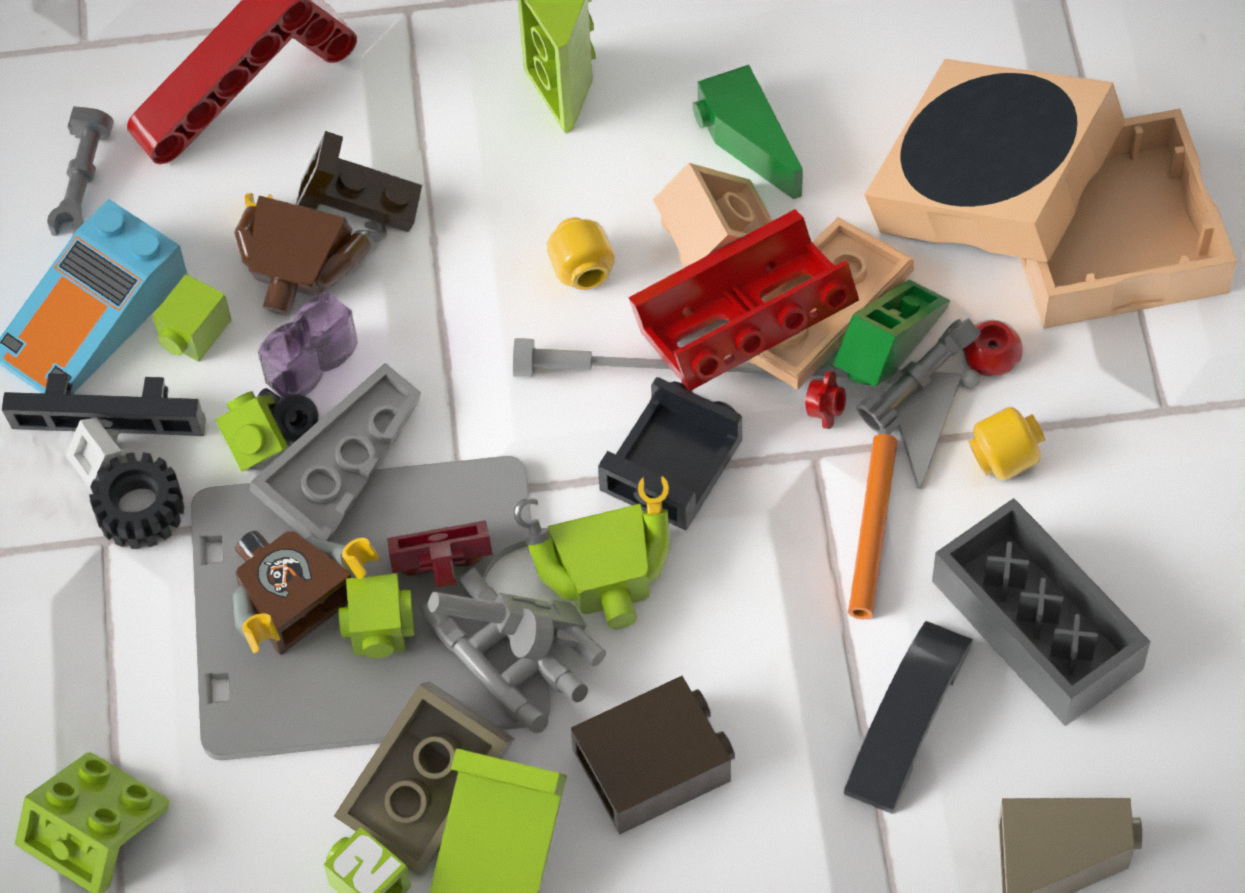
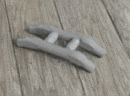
(502, 684)

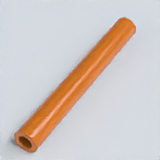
(872, 527)

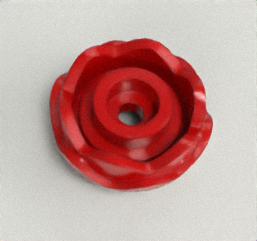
(995, 360)

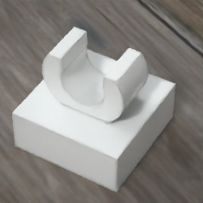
(93, 448)

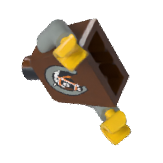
(292, 585)

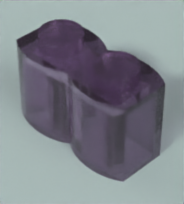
(311, 344)

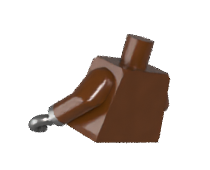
(298, 248)

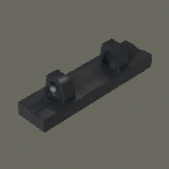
(62, 410)

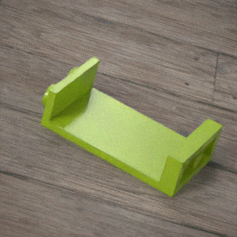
(497, 826)

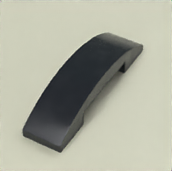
(906, 716)

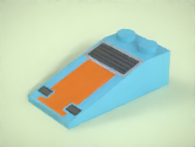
(91, 298)

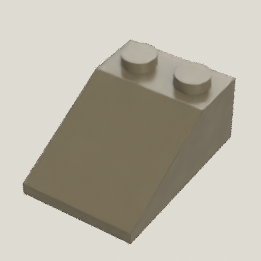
(409, 779)

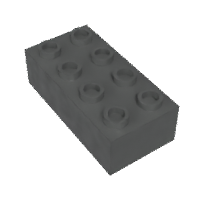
(1040, 611)

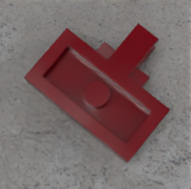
(440, 550)

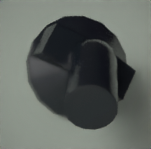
(292, 413)

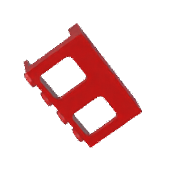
(731, 288)

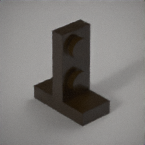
(357, 188)

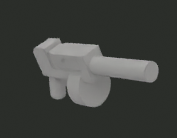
(528, 621)

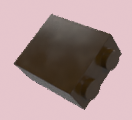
(652, 753)

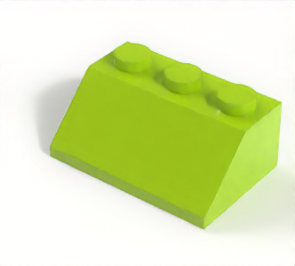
(558, 54)

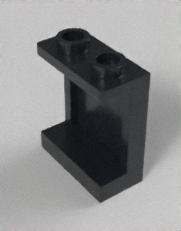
(678, 439)

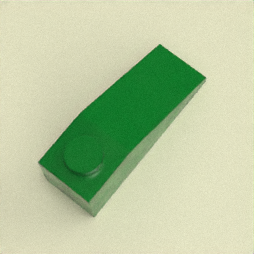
(747, 128)
(888, 332)

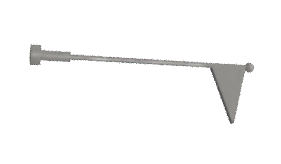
(920, 415)

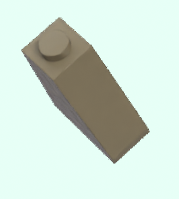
(1064, 842)

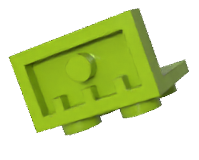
(84, 818)

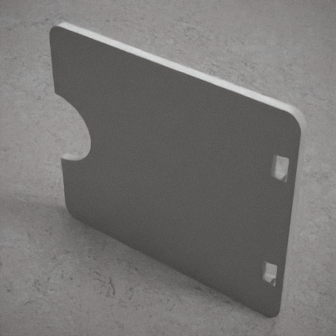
(318, 688)

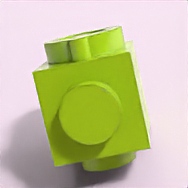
(377, 615)

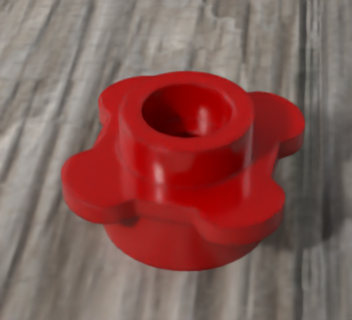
(825, 399)

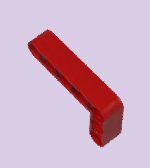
(228, 63)

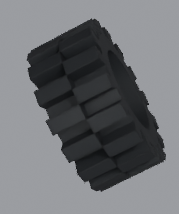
(130, 477)

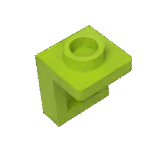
(251, 430)

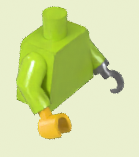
(602, 557)

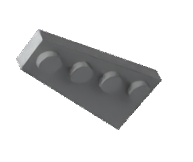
(333, 461)

